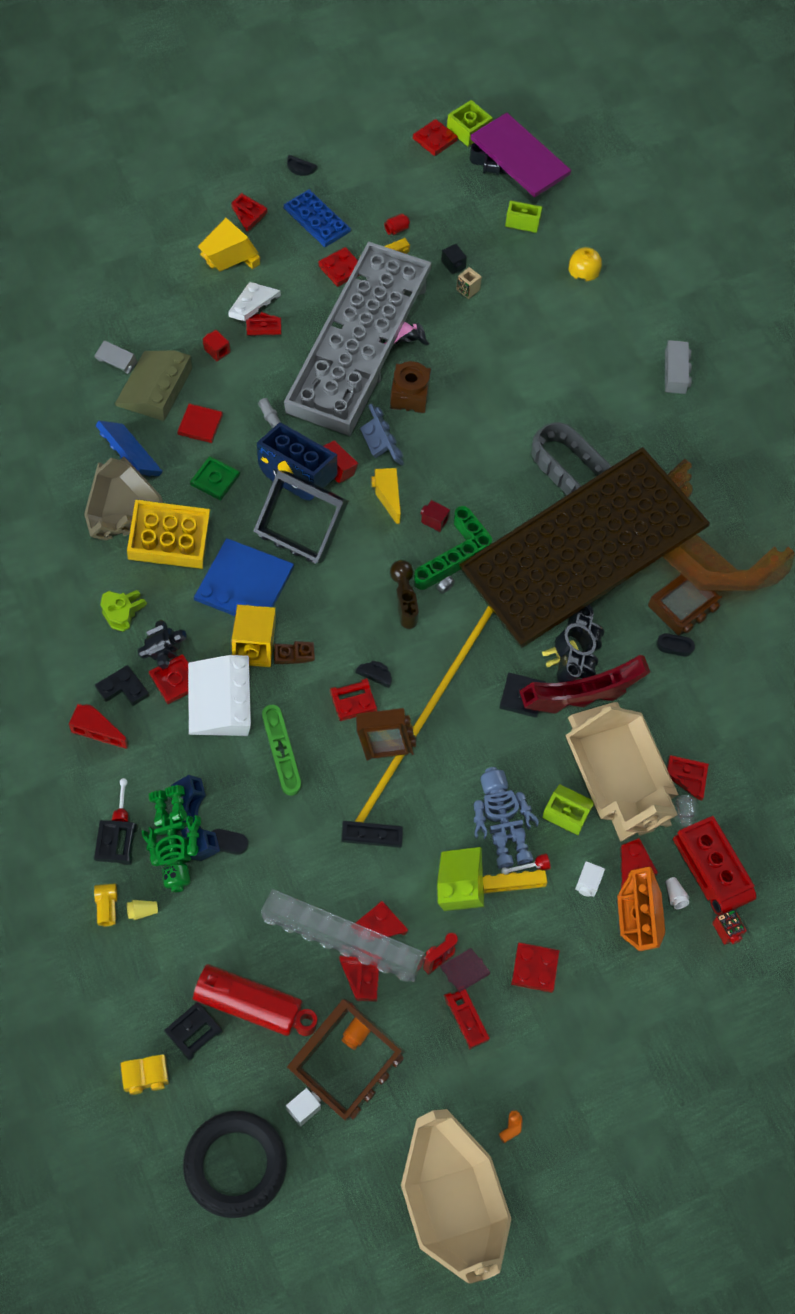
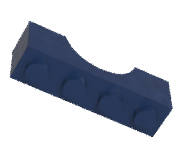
(194, 795)

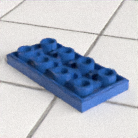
(317, 218)
(128, 447)

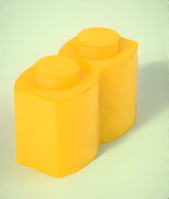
(144, 1073)

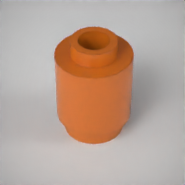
(355, 1034)

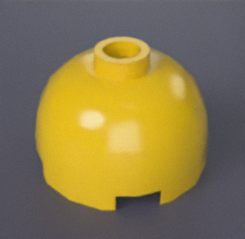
(585, 264)

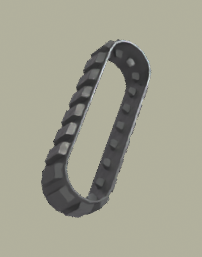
(576, 443)

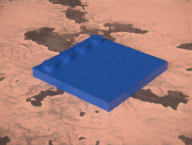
(243, 578)

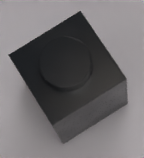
(453, 259)

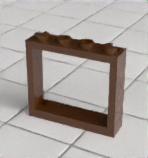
(319, 1037)

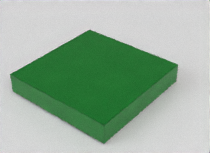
(215, 478)

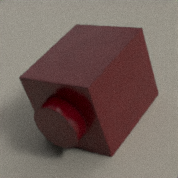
(435, 515)

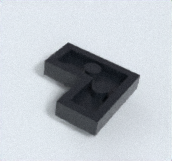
(122, 681)

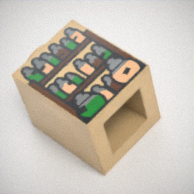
(468, 283)

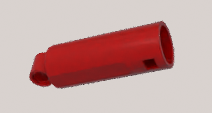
(253, 1002)

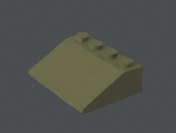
(155, 383)

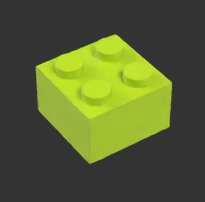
(467, 120)

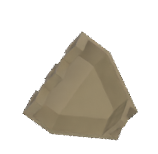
(113, 498)

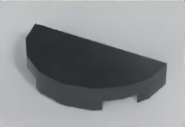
(300, 166)
(376, 672)

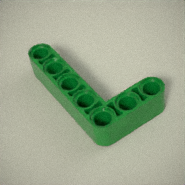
(458, 553)

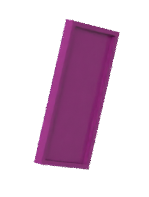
(520, 154)

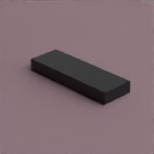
(372, 834)

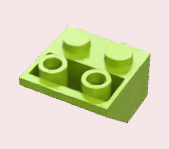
(523, 216)
(568, 809)

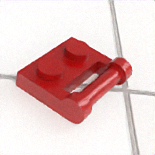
(350, 706)
(439, 955)

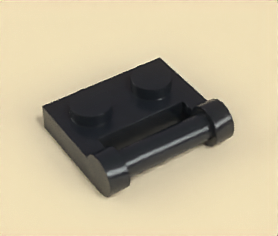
(108, 842)
(188, 1025)

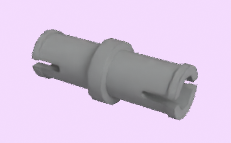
(269, 413)

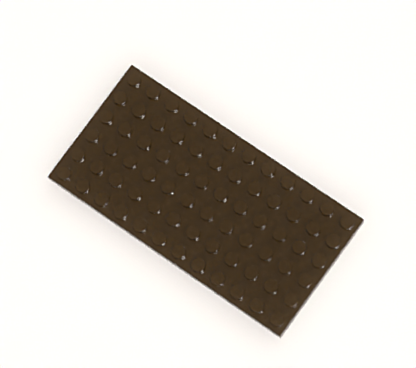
(583, 546)

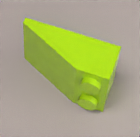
(460, 879)

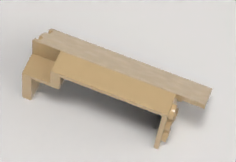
(622, 769)

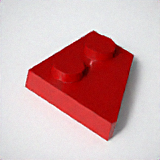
(248, 211)
(263, 324)
(689, 775)

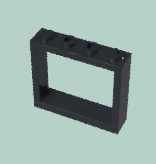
(281, 541)

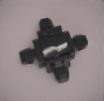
(162, 644)

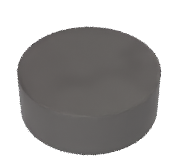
(445, 584)

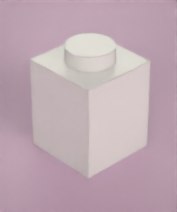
(589, 879)
(304, 1106)

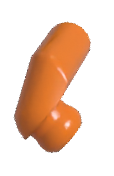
(514, 1126)

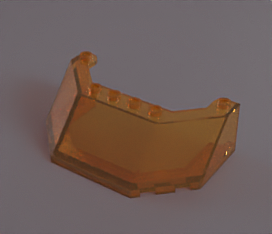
(709, 570)

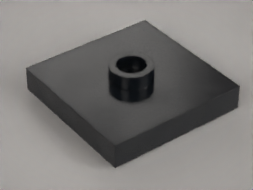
(511, 696)

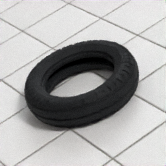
(263, 1193)

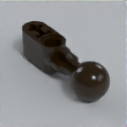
(402, 572)

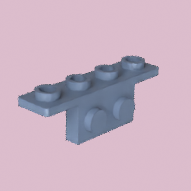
(378, 436)

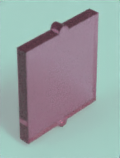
(465, 970)

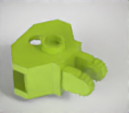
(119, 610)

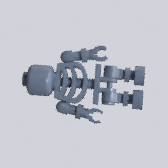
(495, 787)

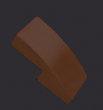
(292, 654)

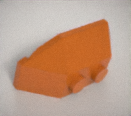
(641, 910)

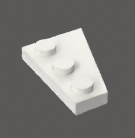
(251, 300)

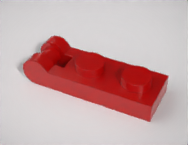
(467, 1018)

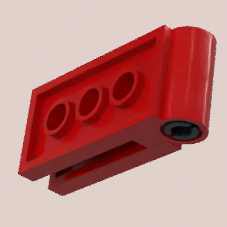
(715, 865)

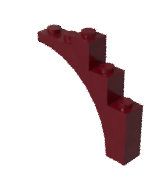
(582, 692)

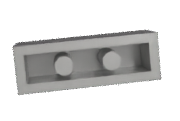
(677, 367)

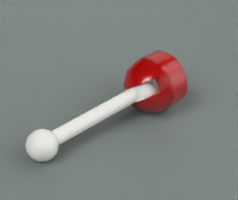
(121, 814)
(541, 863)

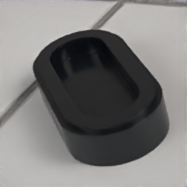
(675, 644)
(231, 841)

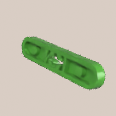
(286, 766)

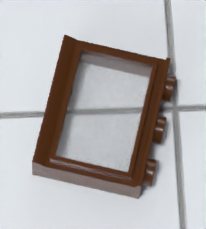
(683, 604)
(385, 733)

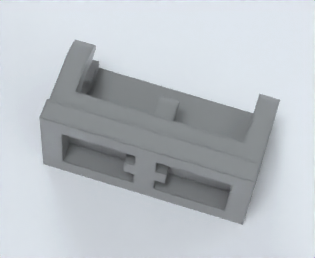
(116, 356)

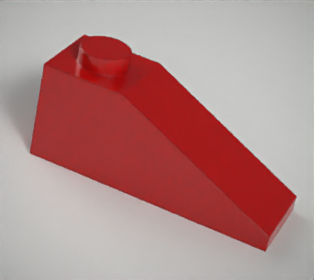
(92, 724)

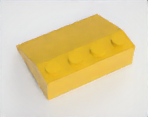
(168, 534)

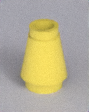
(139, 909)

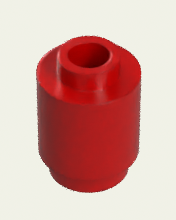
(397, 224)

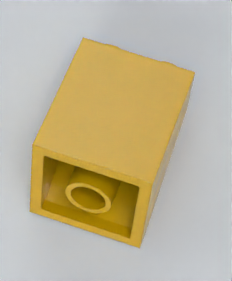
(226, 246)
(254, 634)

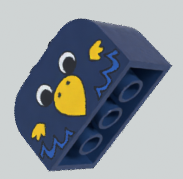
(291, 451)

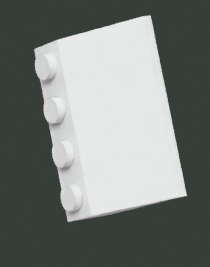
(219, 696)

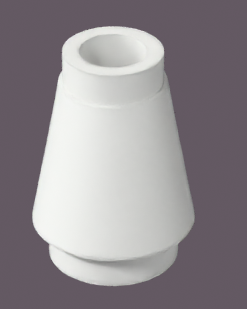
(677, 895)

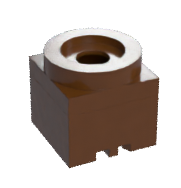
(410, 387)

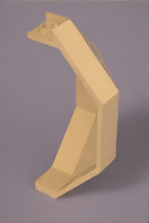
(455, 1198)

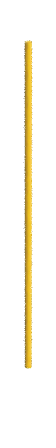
(426, 712)

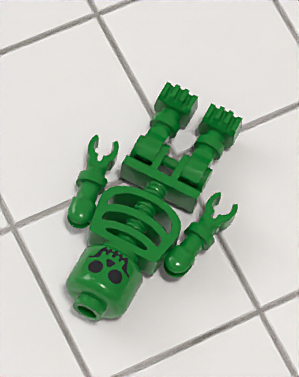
(165, 852)

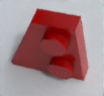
(634, 857)
(382, 921)
(361, 978)

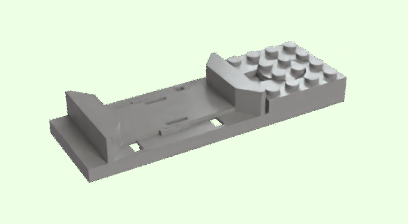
(349, 360)

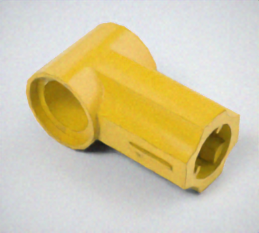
(105, 898)

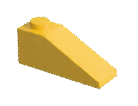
(387, 491)

